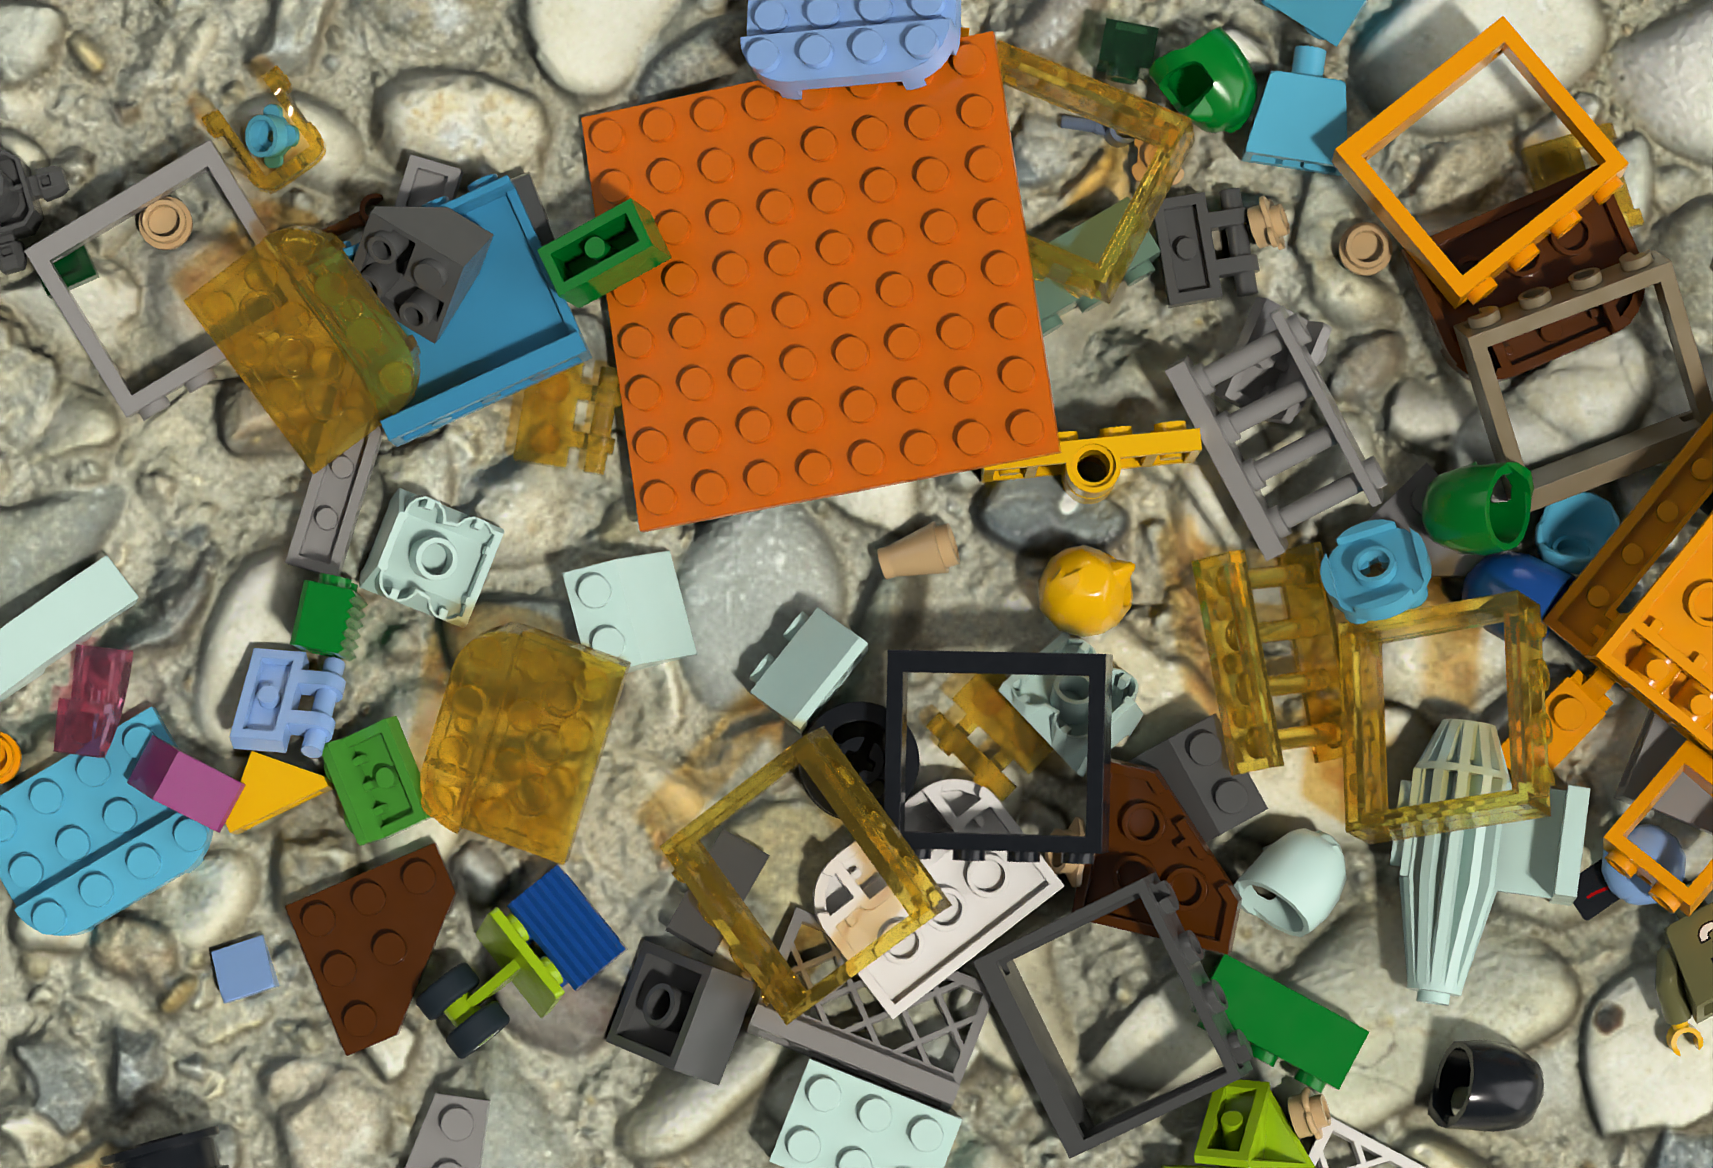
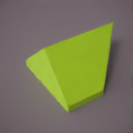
(1248, 1130)

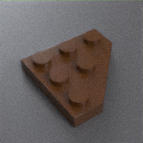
(1156, 835)
(374, 941)

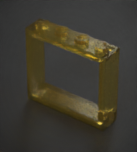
(1121, 112)
(1364, 721)
(870, 828)

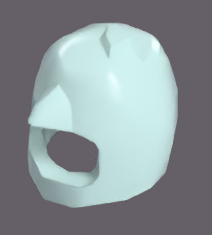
(1304, 873)

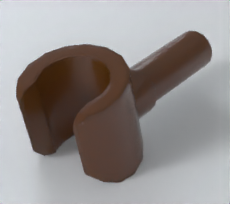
(357, 219)

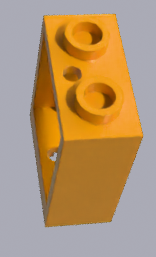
(1631, 860)

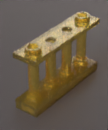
(1239, 664)

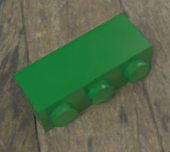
(1287, 1025)

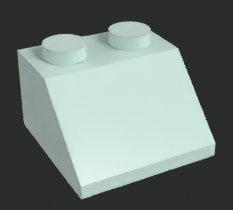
(631, 609)
(808, 669)

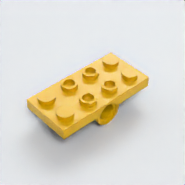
(1112, 450)

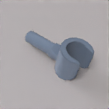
(1088, 125)

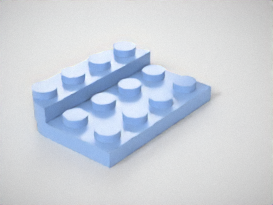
(848, 42)

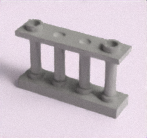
(1248, 476)

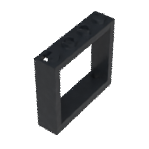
(1018, 846)

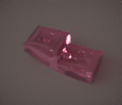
(98, 695)

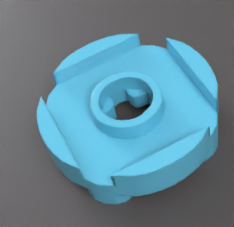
(1383, 596)

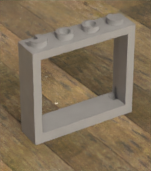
(106, 216)

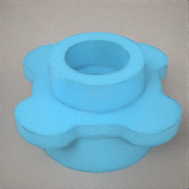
(271, 136)

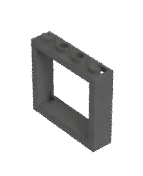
(1040, 1053)

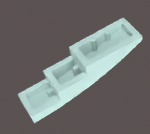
(60, 622)

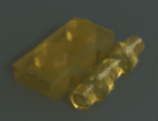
(550, 417)
(1002, 723)

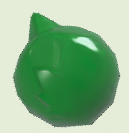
(1208, 82)
(1464, 518)

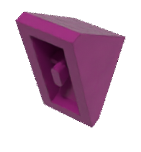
(185, 784)

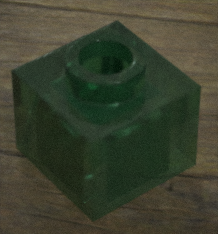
(1126, 51)

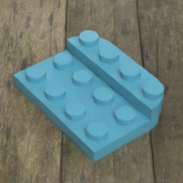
(89, 842)

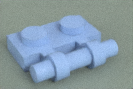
(271, 701)

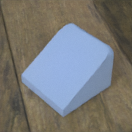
(244, 969)

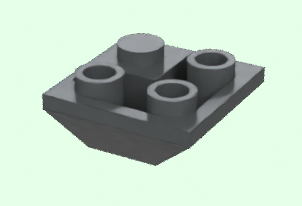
(421, 263)

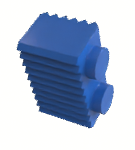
(567, 928)

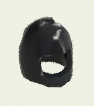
(1501, 1083)

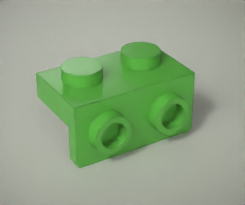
(376, 781)

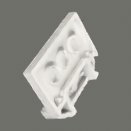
(985, 896)

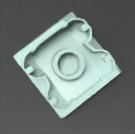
(430, 557)
(1060, 704)

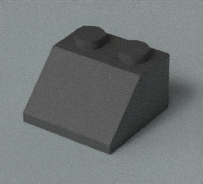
(1201, 779)
(681, 1013)

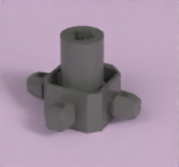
(21, 208)

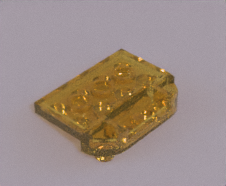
(310, 341)
(521, 738)

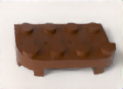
(1593, 242)

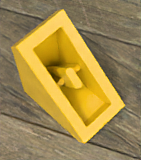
(272, 790)

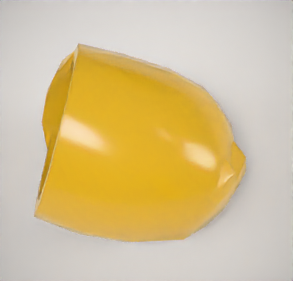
(1085, 591)

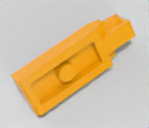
(1574, 711)

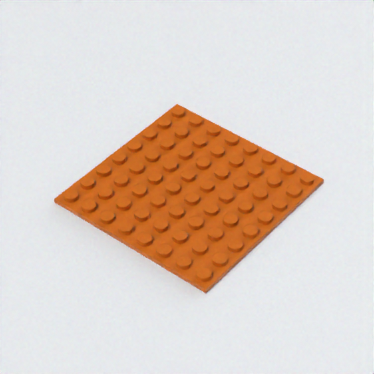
(833, 293)

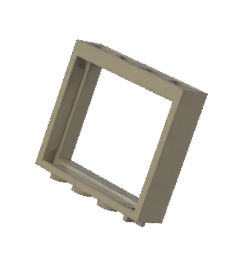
(1544, 306)

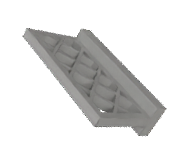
(868, 1057)

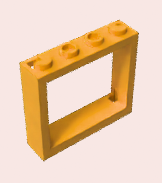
(1520, 248)

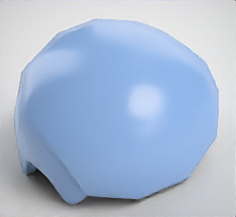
(1659, 846)

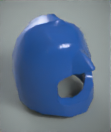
(1512, 572)

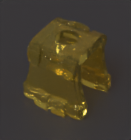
(293, 169)

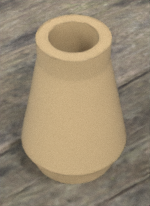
(920, 553)

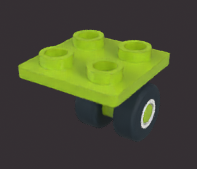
(450, 994)

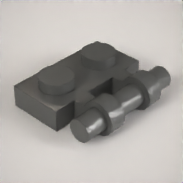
(1188, 249)

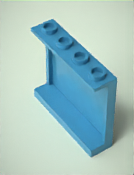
(506, 329)

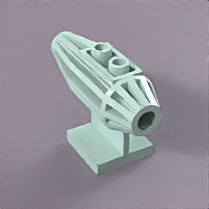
(1455, 875)

